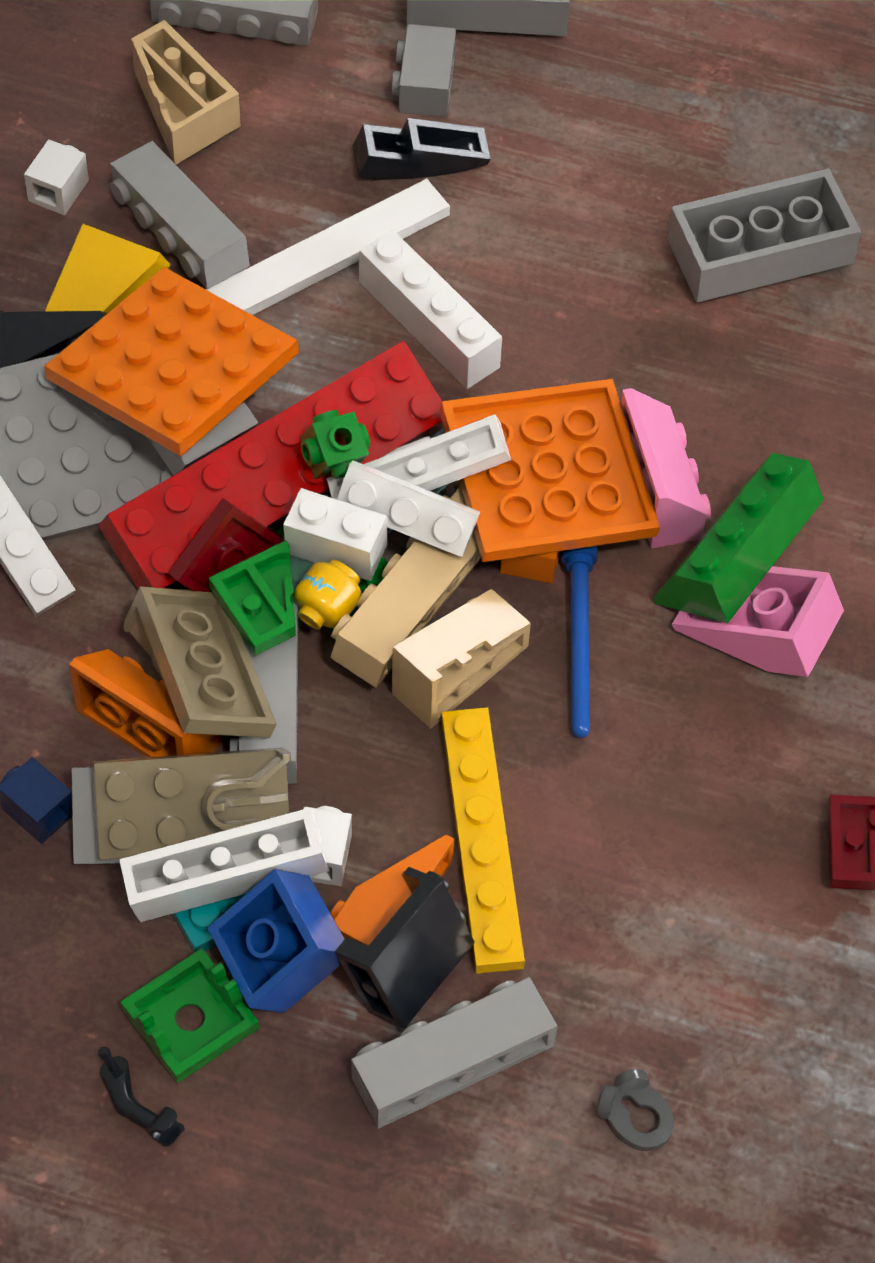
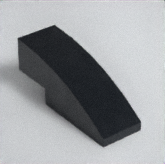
(419, 150)

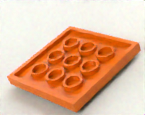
(172, 360)
(568, 473)

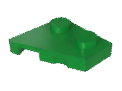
(259, 597)

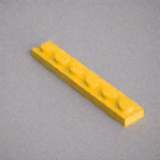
(482, 841)

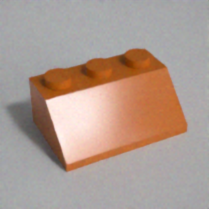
(132, 706)

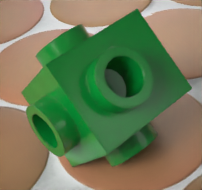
(324, 453)

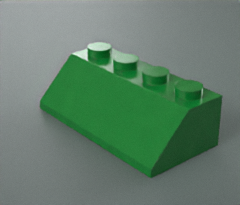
(744, 540)

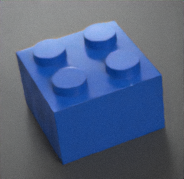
(278, 941)

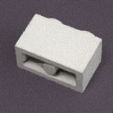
(332, 529)

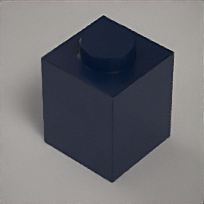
(36, 799)

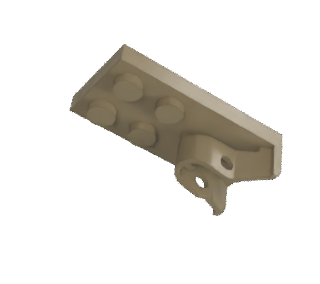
(200, 662)
(184, 797)

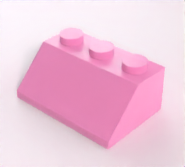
(666, 469)

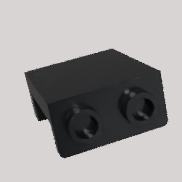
(410, 952)

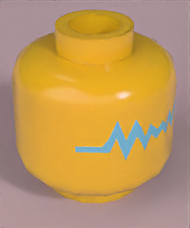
(327, 594)

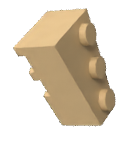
(183, 92)
(457, 655)

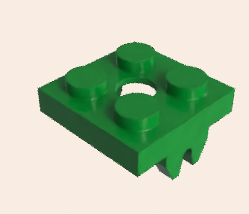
(190, 983)

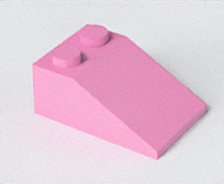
(778, 625)

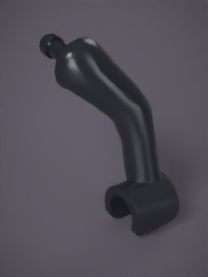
(117, 1080)

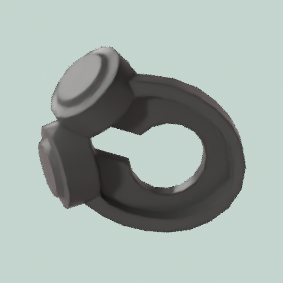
(635, 1086)

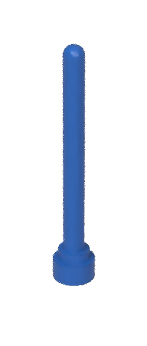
(579, 564)

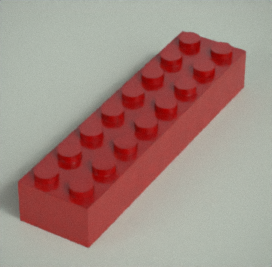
(266, 465)

